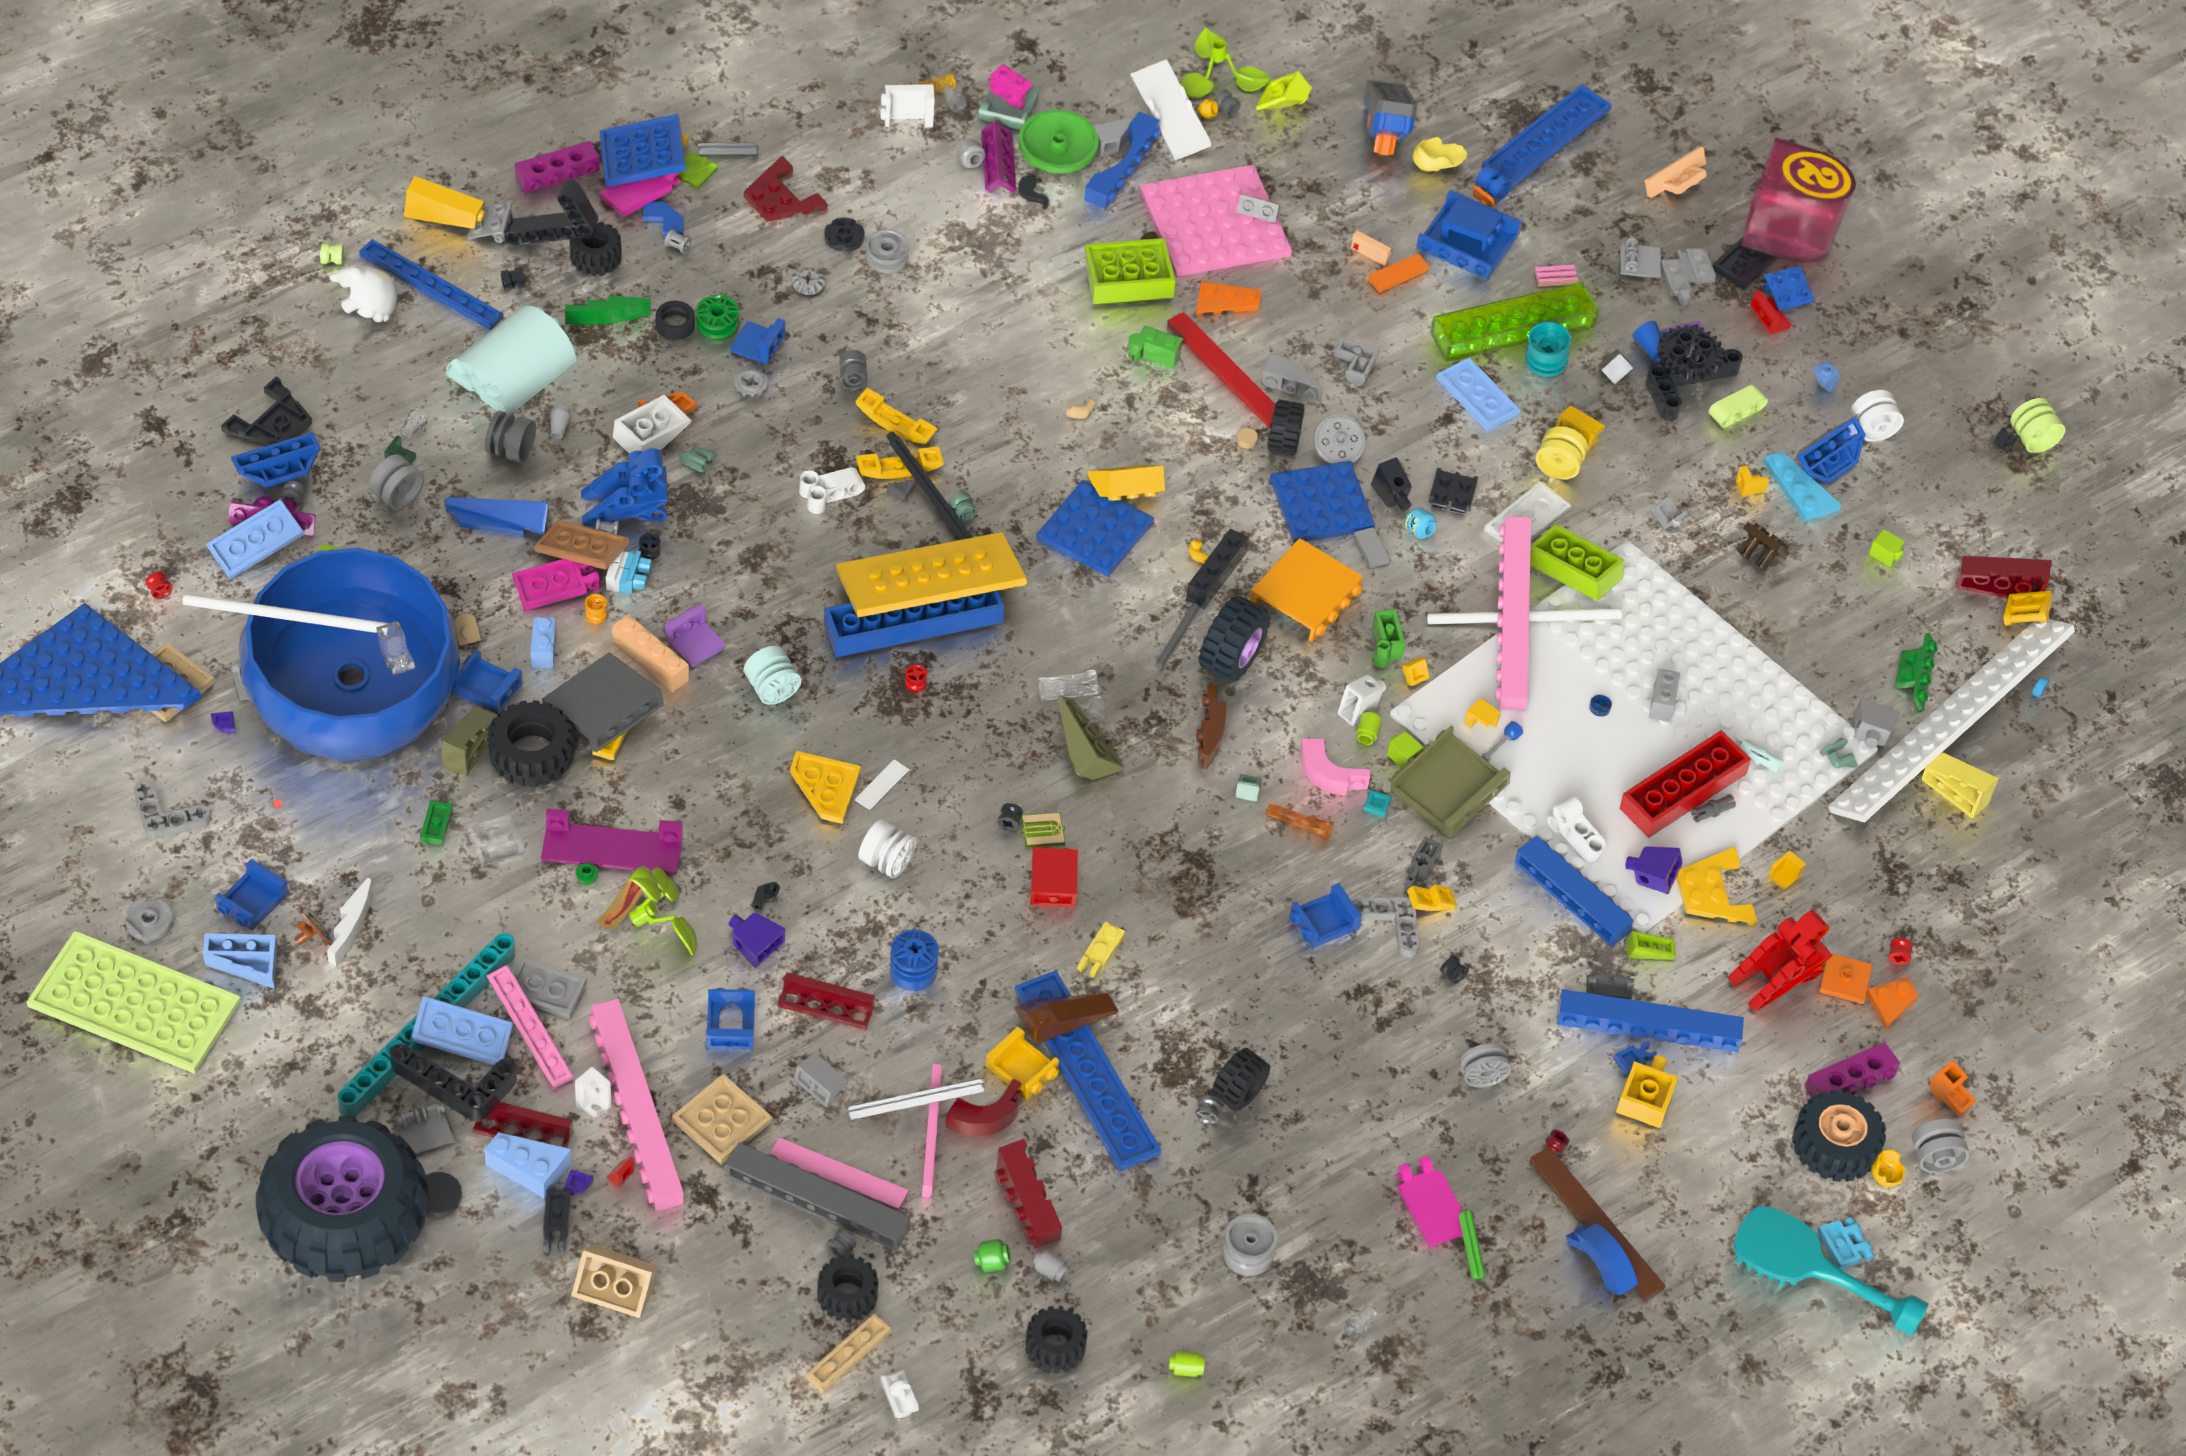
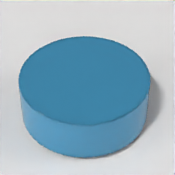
(2040, 687)

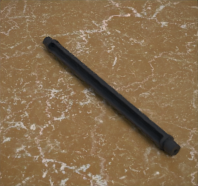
(928, 486)

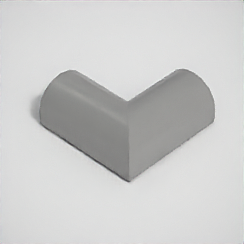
(1360, 358)

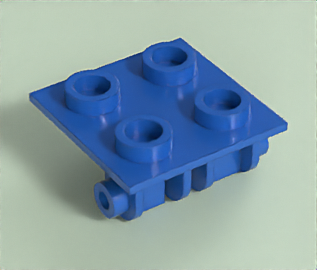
(1788, 288)

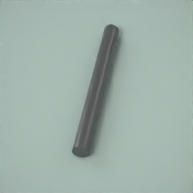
(1177, 636)

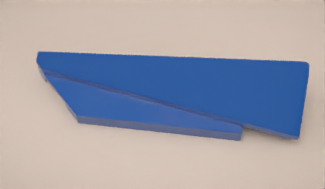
(499, 516)

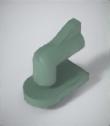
(697, 458)
(1836, 761)

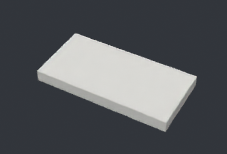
(1537, 503)

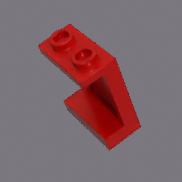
(1054, 877)

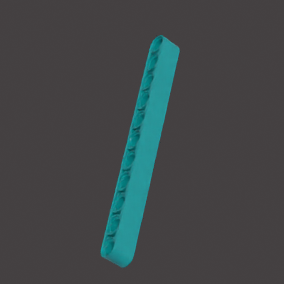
(461, 983)

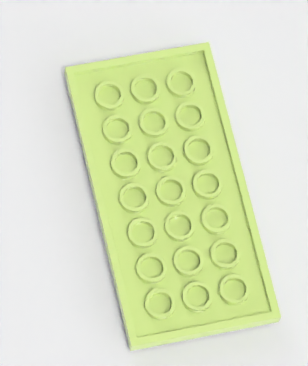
(134, 1001)

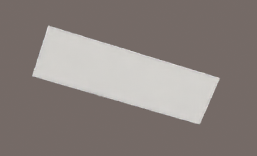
(881, 784)

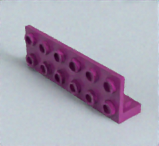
(611, 846)

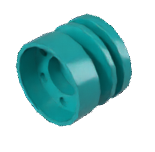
(1548, 349)

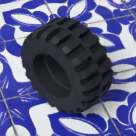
(537, 765)

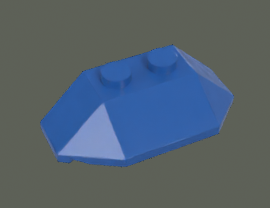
(1833, 451)
(278, 461)

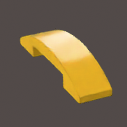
(893, 420)
(894, 468)

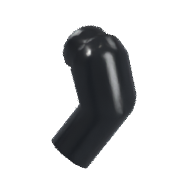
(763, 893)

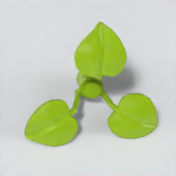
(1214, 46)
(646, 911)

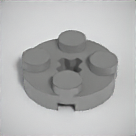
(153, 930)

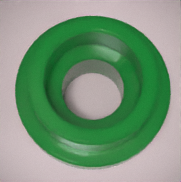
(586, 878)

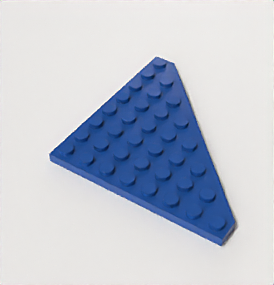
(88, 668)

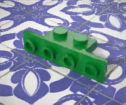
(1916, 668)

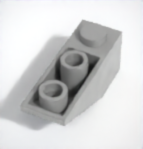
(1289, 377)

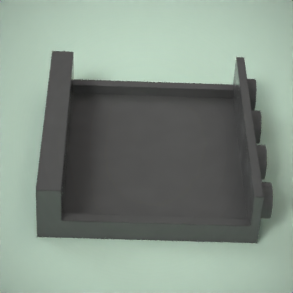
(606, 700)

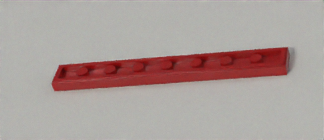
(1222, 366)

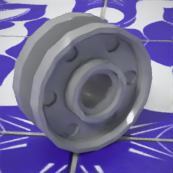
(887, 251)
(1485, 1065)

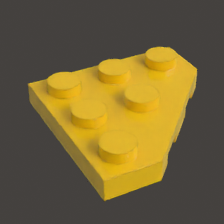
(825, 784)

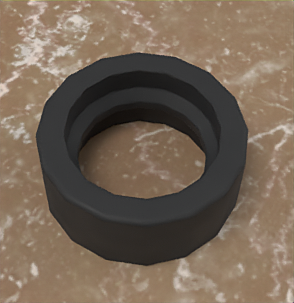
(675, 308)

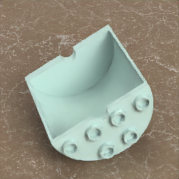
(514, 359)

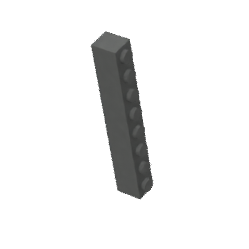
(818, 1196)

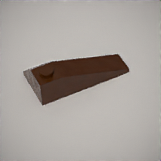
(1059, 1015)

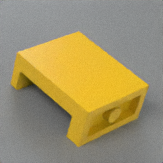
(1021, 1061)

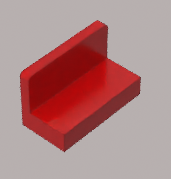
(1768, 313)

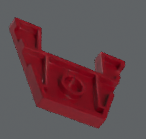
(774, 199)

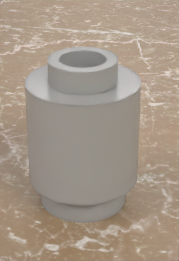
(1051, 1266)

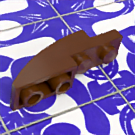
(1212, 727)

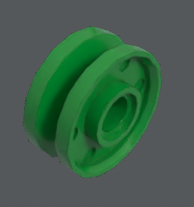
(717, 316)

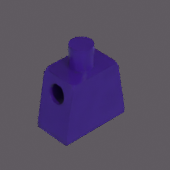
(1656, 867)
(756, 937)

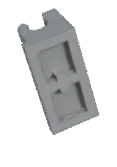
(820, 1080)

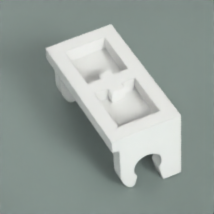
(592, 1090)

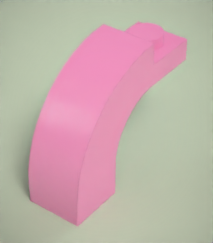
(1326, 774)

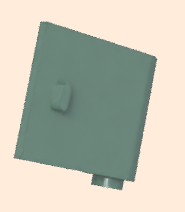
(999, 110)

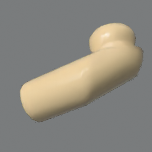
(1080, 411)

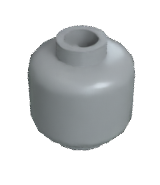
(970, 153)

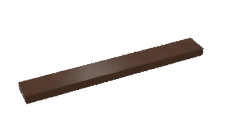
(1589, 1213)

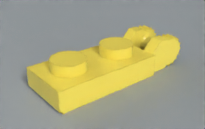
(1102, 948)

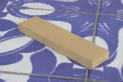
(848, 1353)

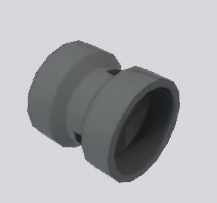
(1228, 104)

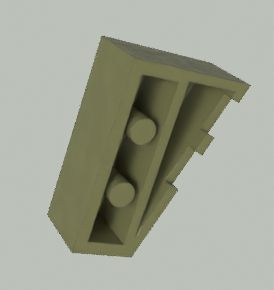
(467, 741)

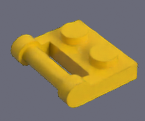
(2026, 603)

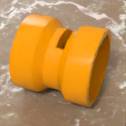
(596, 609)

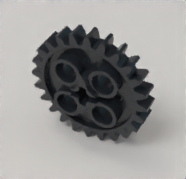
(1704, 358)

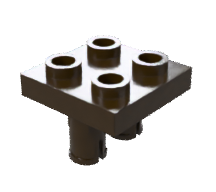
(1759, 535)

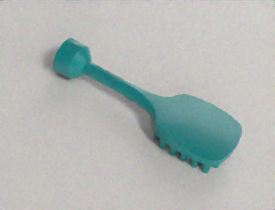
(1792, 1252)

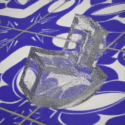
(394, 648)

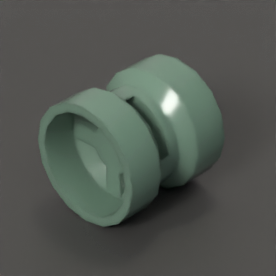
(961, 505)

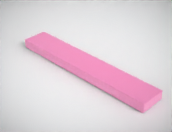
(530, 1027)
(931, 1135)
(847, 1176)

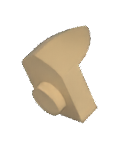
(466, 629)

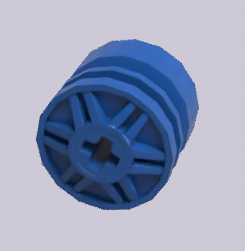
(914, 960)

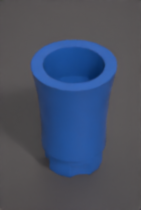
(1648, 338)

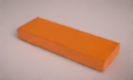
(1398, 273)

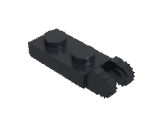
(556, 1217)

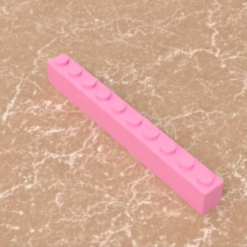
(1515, 613)
(636, 1104)

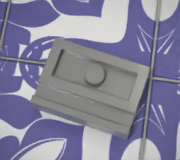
(1697, 265)

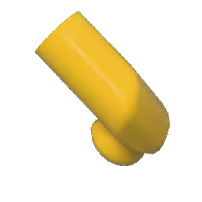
(1196, 551)

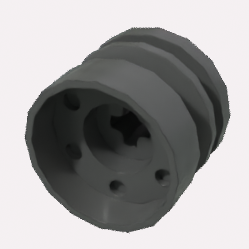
(510, 436)

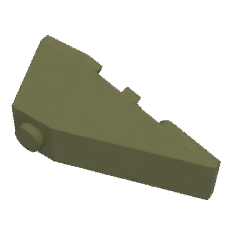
(1084, 743)

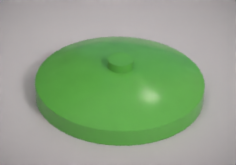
(1058, 141)

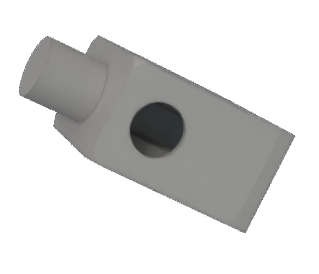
(1874, 722)

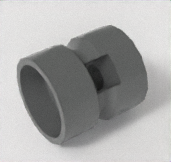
(853, 369)

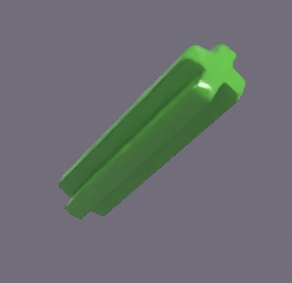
(1472, 1245)

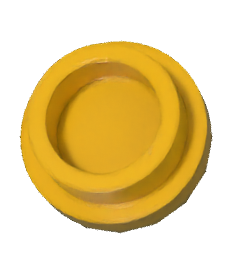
(1208, 108)

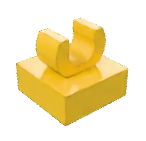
(1415, 671)

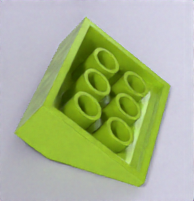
(1129, 271)

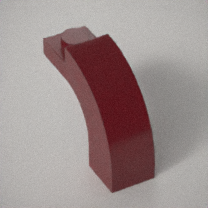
(988, 1119)

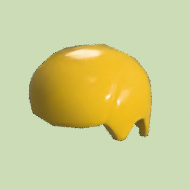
(1888, 1169)

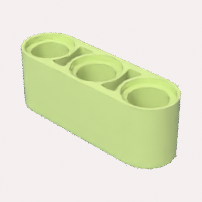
(1738, 406)

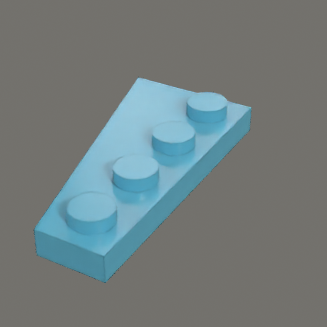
(1801, 490)

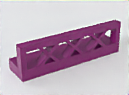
(995, 155)

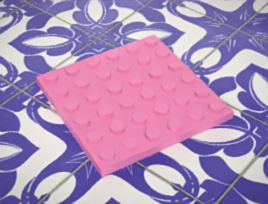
(1203, 223)

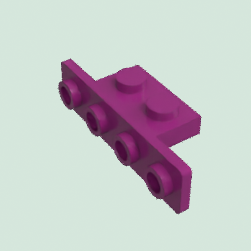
(240, 512)

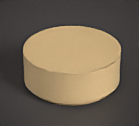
(1247, 438)

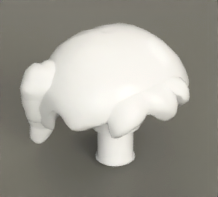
(371, 292)

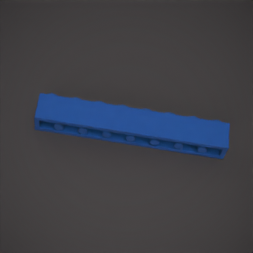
(1650, 1020)

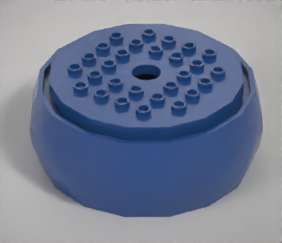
(295, 665)

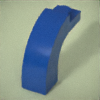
(1607, 1255)

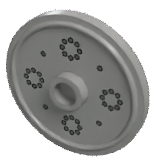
(1339, 439)

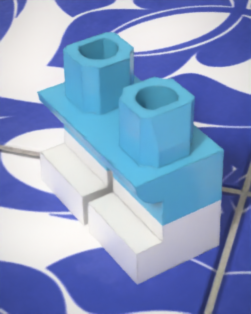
(624, 571)

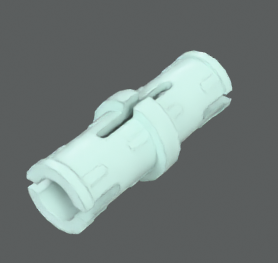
(1774, 763)

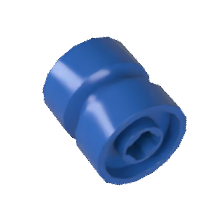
(1494, 182)

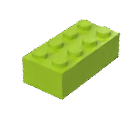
(1576, 562)

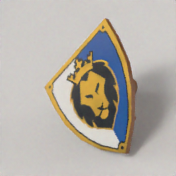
(316, 928)

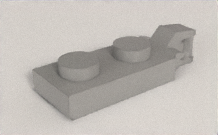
(1676, 280)

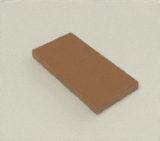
(581, 544)

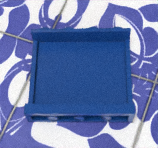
(1464, 250)

